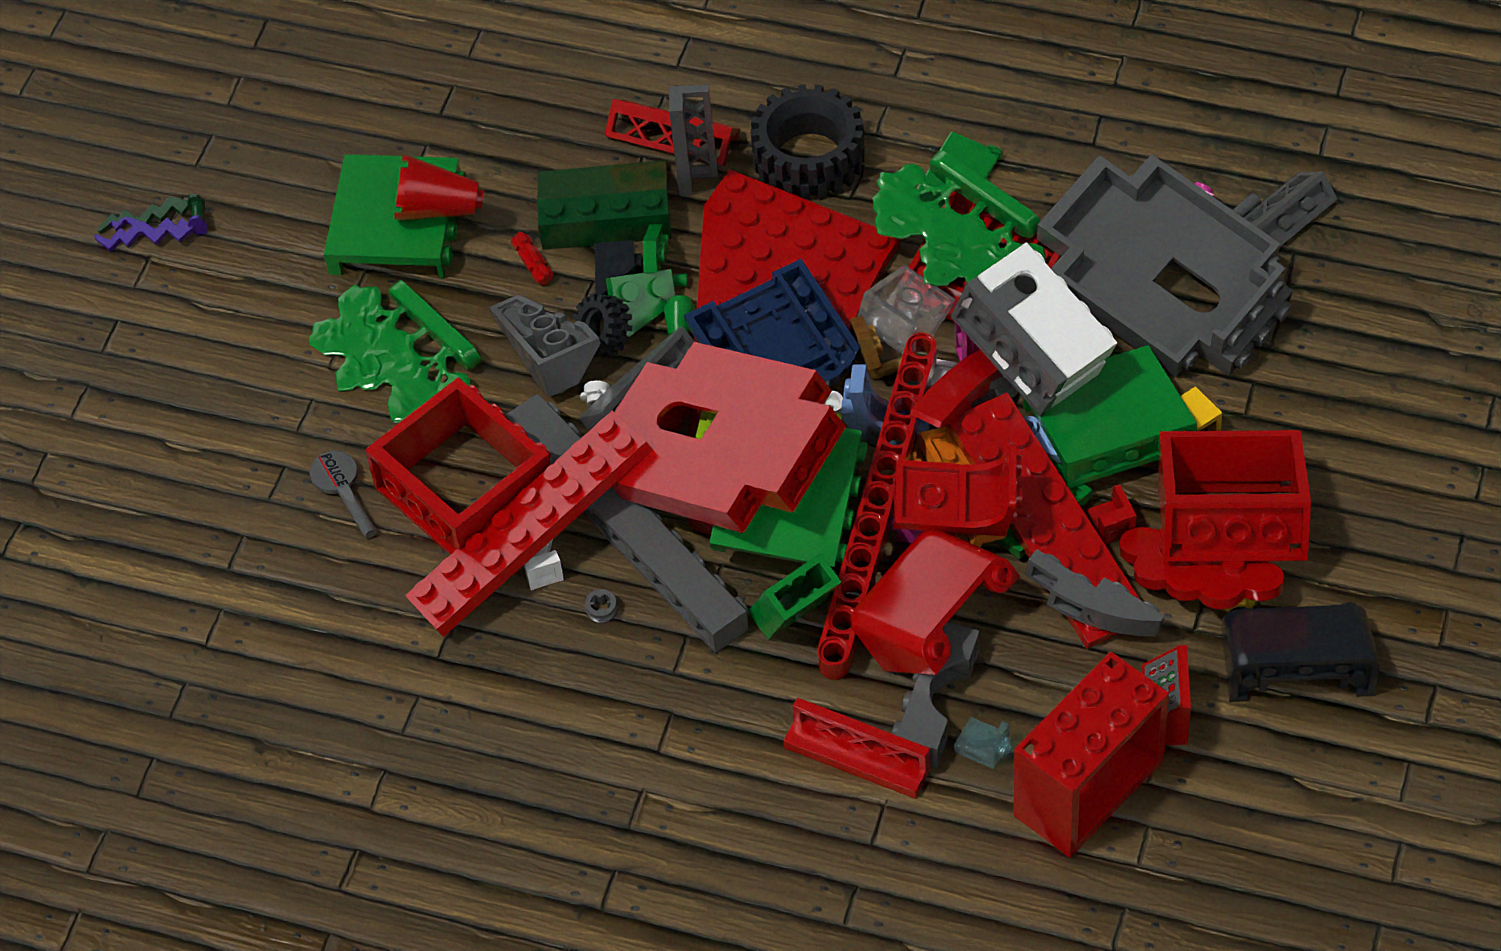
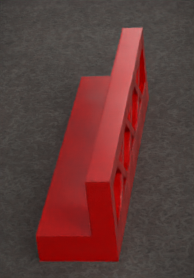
(662, 117)
(858, 748)

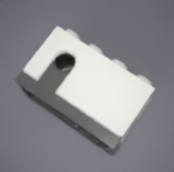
(1033, 328)

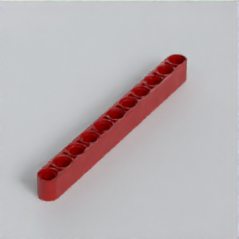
(876, 517)

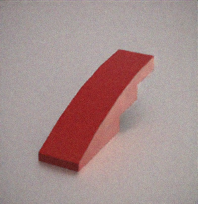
(956, 390)

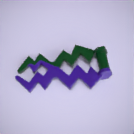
(141, 226)

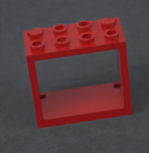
(428, 428)
(1233, 524)
(1090, 754)

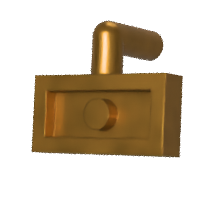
(871, 348)

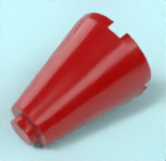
(434, 192)

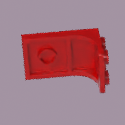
(958, 496)

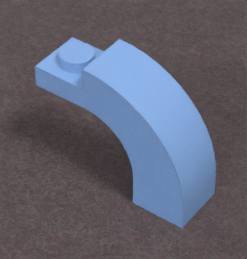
(865, 409)

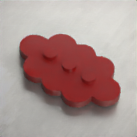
(1212, 582)

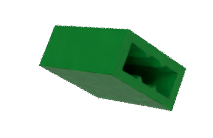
(794, 596)

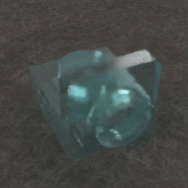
(984, 742)

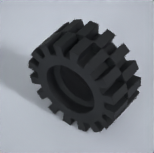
(614, 321)

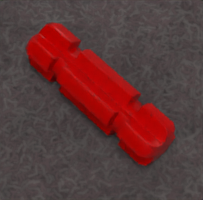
(532, 258)

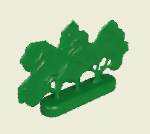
(954, 242)
(384, 354)

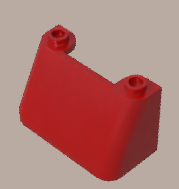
(919, 594)

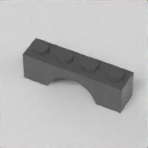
(921, 719)

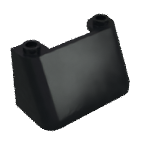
(1298, 646)

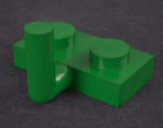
(654, 253)

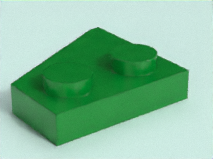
(644, 295)

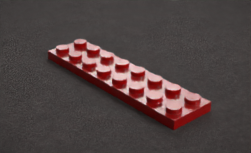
(1049, 512)
(528, 523)

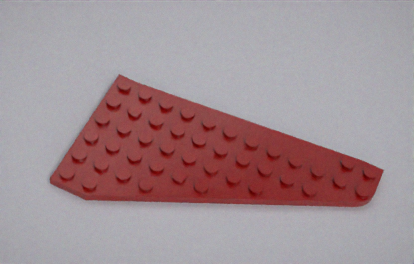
(760, 229)

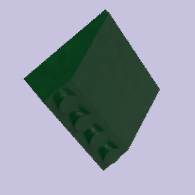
(602, 204)

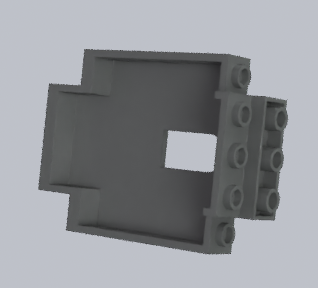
(1127, 229)

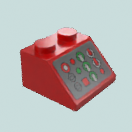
(1172, 674)

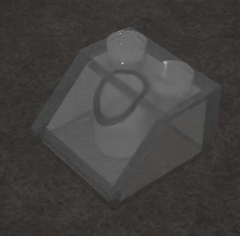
(904, 306)

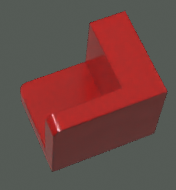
(1113, 517)

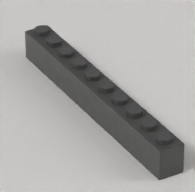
(646, 541)

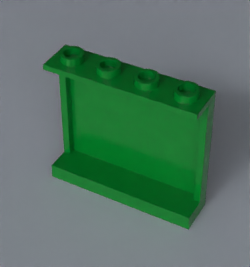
(364, 221)
(1115, 418)
(818, 519)

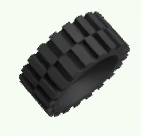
(808, 114)

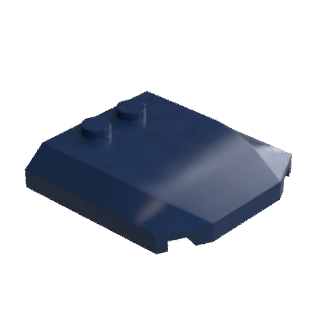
(782, 322)

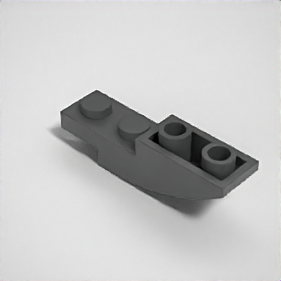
(1103, 607)

